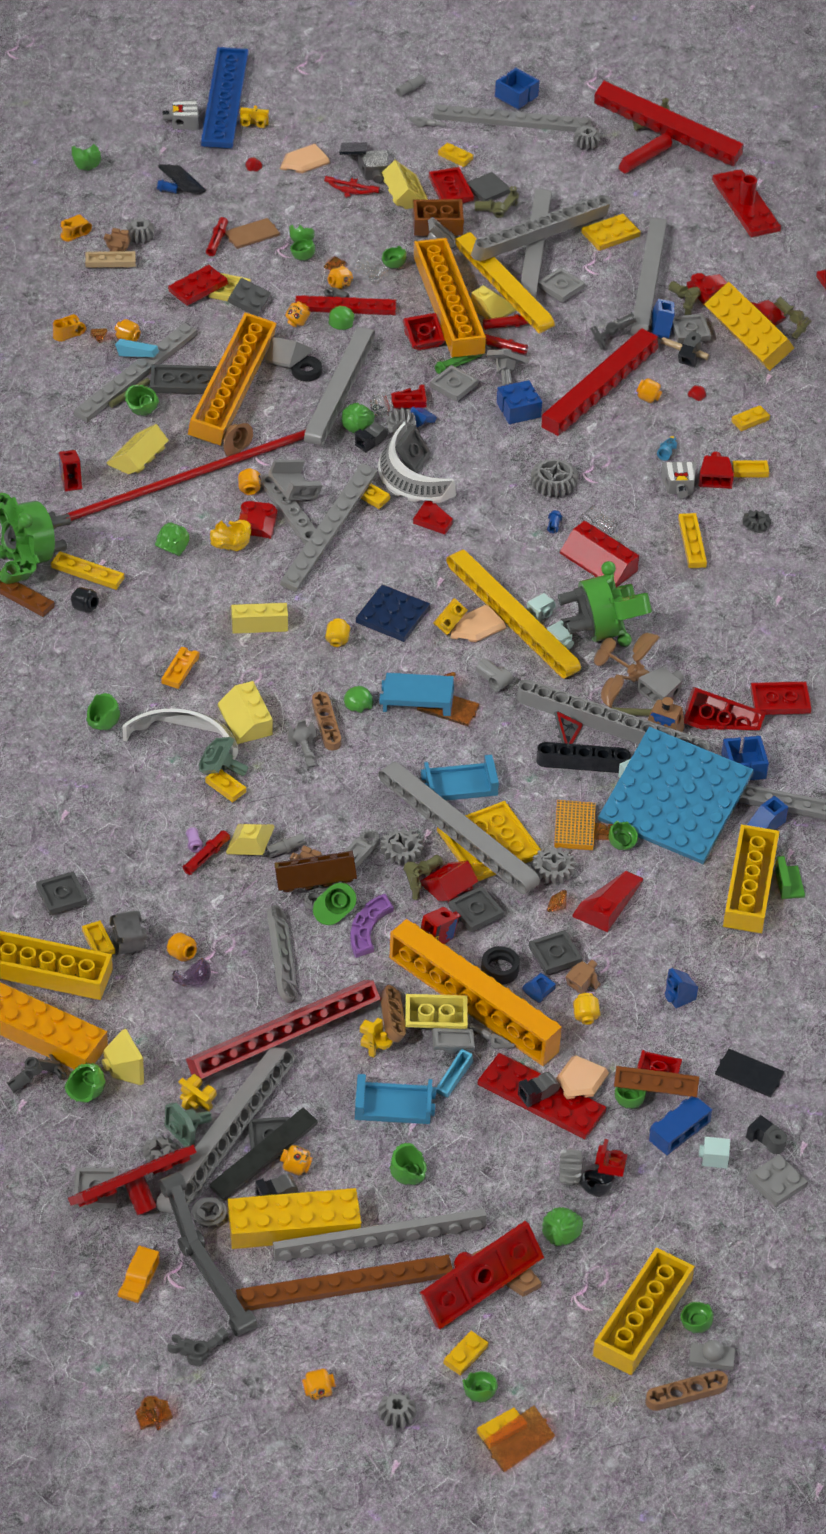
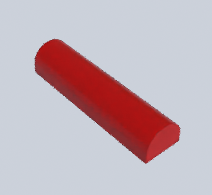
(645, 153)

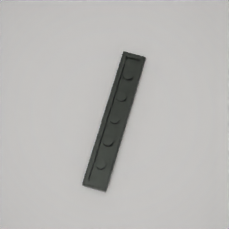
(263, 1154)

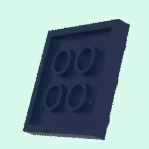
(392, 613)

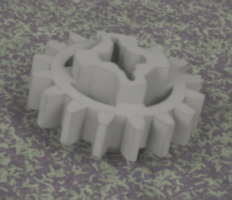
(401, 846)
(553, 865)

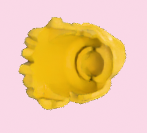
(232, 537)

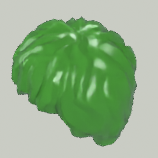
(87, 158)
(141, 399)
(357, 417)
(173, 538)
(103, 712)
(85, 1082)
(408, 1165)
(562, 1226)

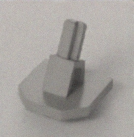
(506, 362)

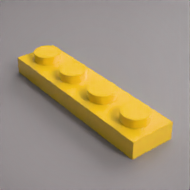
(692, 540)
(87, 570)

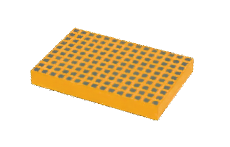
(574, 825)

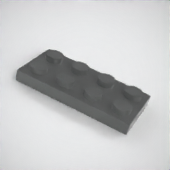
(180, 378)

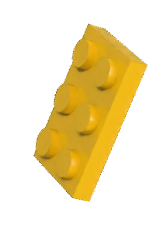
(611, 232)

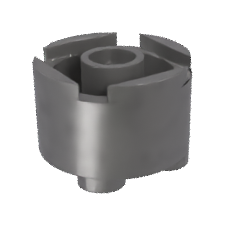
(127, 932)

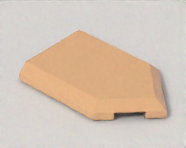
(305, 159)
(478, 624)
(581, 1077)

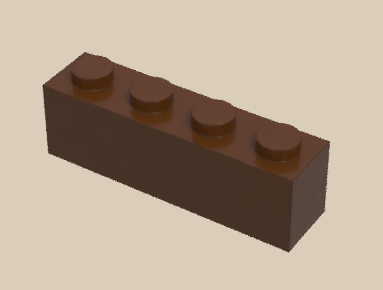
(315, 870)

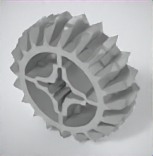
(554, 477)

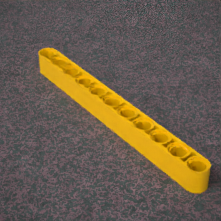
(508, 286)
(513, 614)

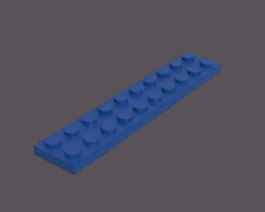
(224, 97)

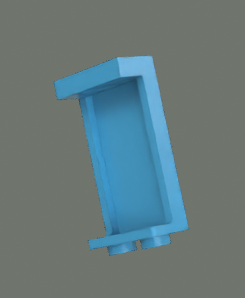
(418, 691)
(463, 780)
(394, 1102)

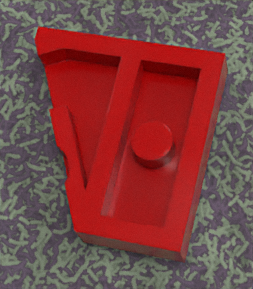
(409, 398)
(433, 518)

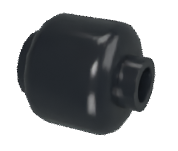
(84, 599)

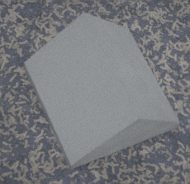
(286, 352)

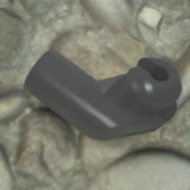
(335, 292)

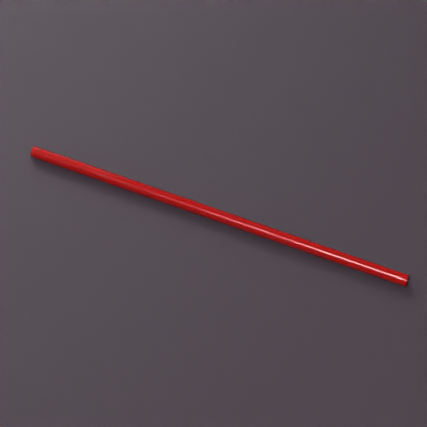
(184, 476)

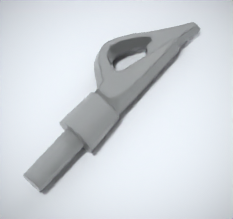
(421, 122)
(496, 1041)

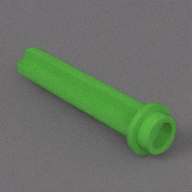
(455, 361)

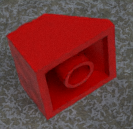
(450, 880)

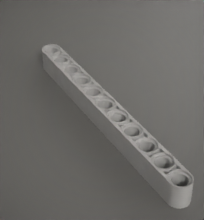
(540, 227)
(534, 250)
(649, 274)
(339, 386)
(593, 714)
(459, 828)
(231, 1122)

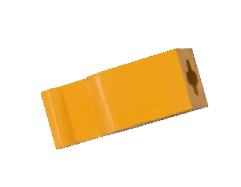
(139, 1274)

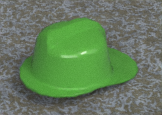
(334, 903)

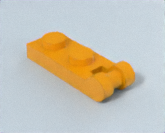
(180, 667)

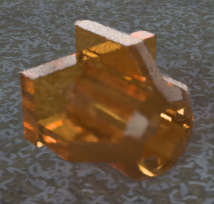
(153, 1412)

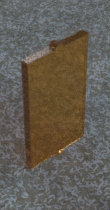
(462, 711)
(518, 1438)

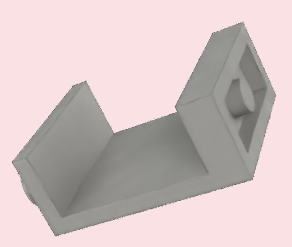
(290, 481)

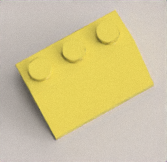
(403, 185)
(139, 450)
(259, 618)
(246, 713)
(436, 1011)

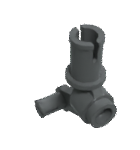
(612, 328)
(34, 1067)

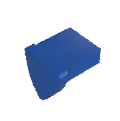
(422, 416)
(539, 987)

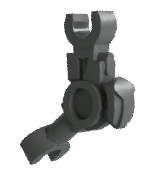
(198, 1350)

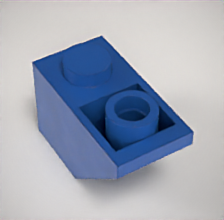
(662, 318)
(770, 814)
(680, 988)

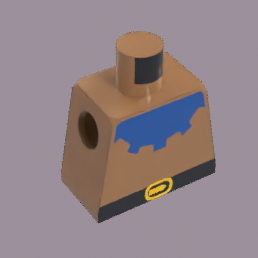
(667, 714)

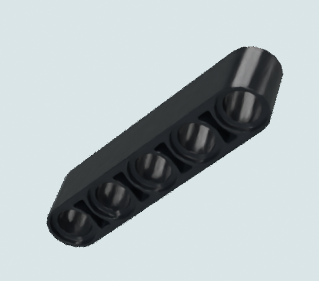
(581, 757)

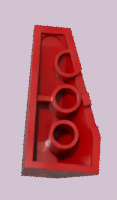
(712, 711)
(608, 902)

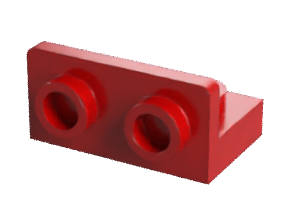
(610, 1162)

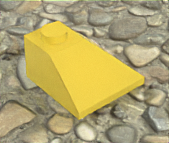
(490, 303)
(250, 839)
(124, 1059)

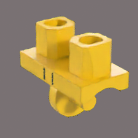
(255, 116)
(450, 616)
(374, 1036)
(193, 1096)

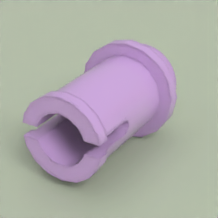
(195, 843)

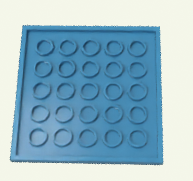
(676, 794)

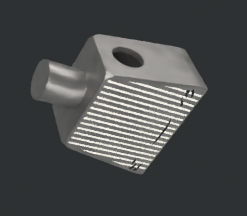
(373, 164)

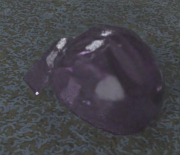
(195, 976)

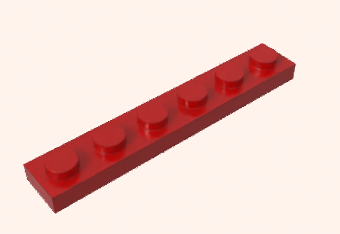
(357, 305)

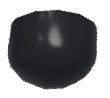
(596, 1183)

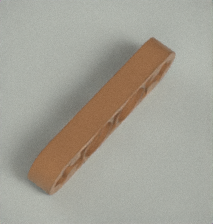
(326, 720)
(392, 1013)
(688, 1393)

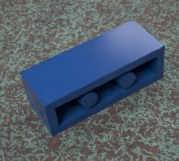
(680, 1124)

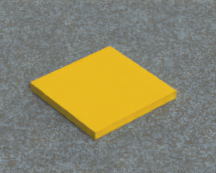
(502, 826)

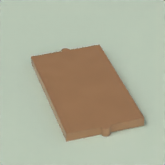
(252, 233)

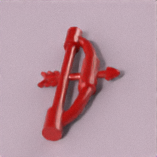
(353, 183)

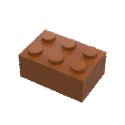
(446, 211)

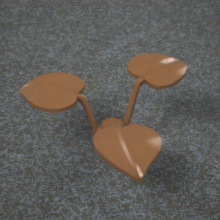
(613, 685)

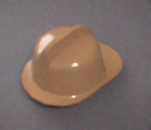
(237, 438)

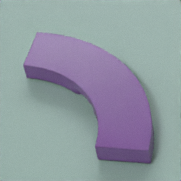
(364, 923)

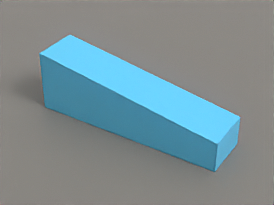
(136, 349)
(455, 1073)

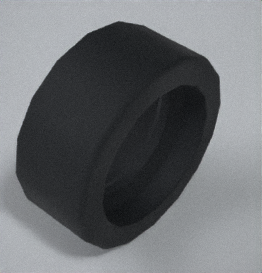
(505, 954)

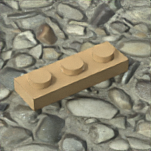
(110, 259)

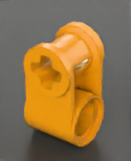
(74, 226)
(66, 328)

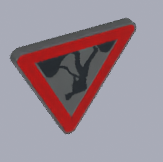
(568, 727)

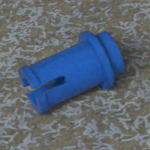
(167, 186)
(554, 519)

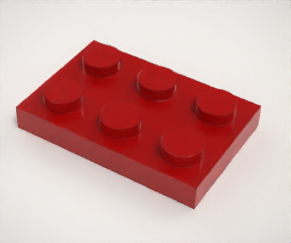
(451, 184)
(198, 285)
(781, 697)

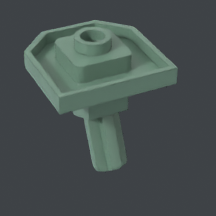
(218, 757)
(184, 1123)

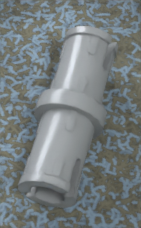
(410, 85)
(285, 845)

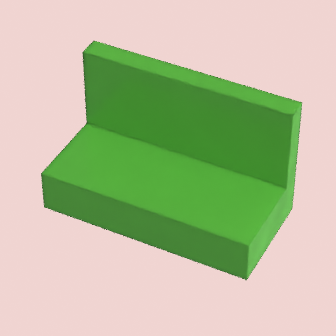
(788, 879)

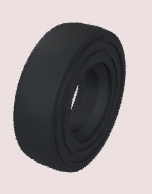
(307, 376)

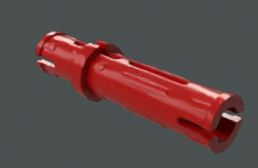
(218, 232)
(501, 322)
(508, 344)
(212, 847)

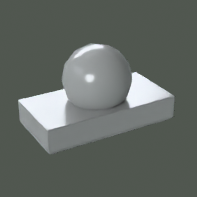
(438, 231)
(453, 1039)
(712, 1355)

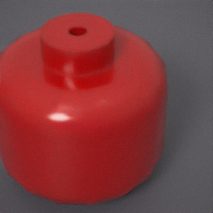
(253, 164)
(697, 393)

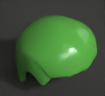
(301, 233)
(303, 249)
(394, 257)
(341, 318)
(358, 699)
(622, 835)
(629, 1098)
(697, 1317)
(480, 1386)

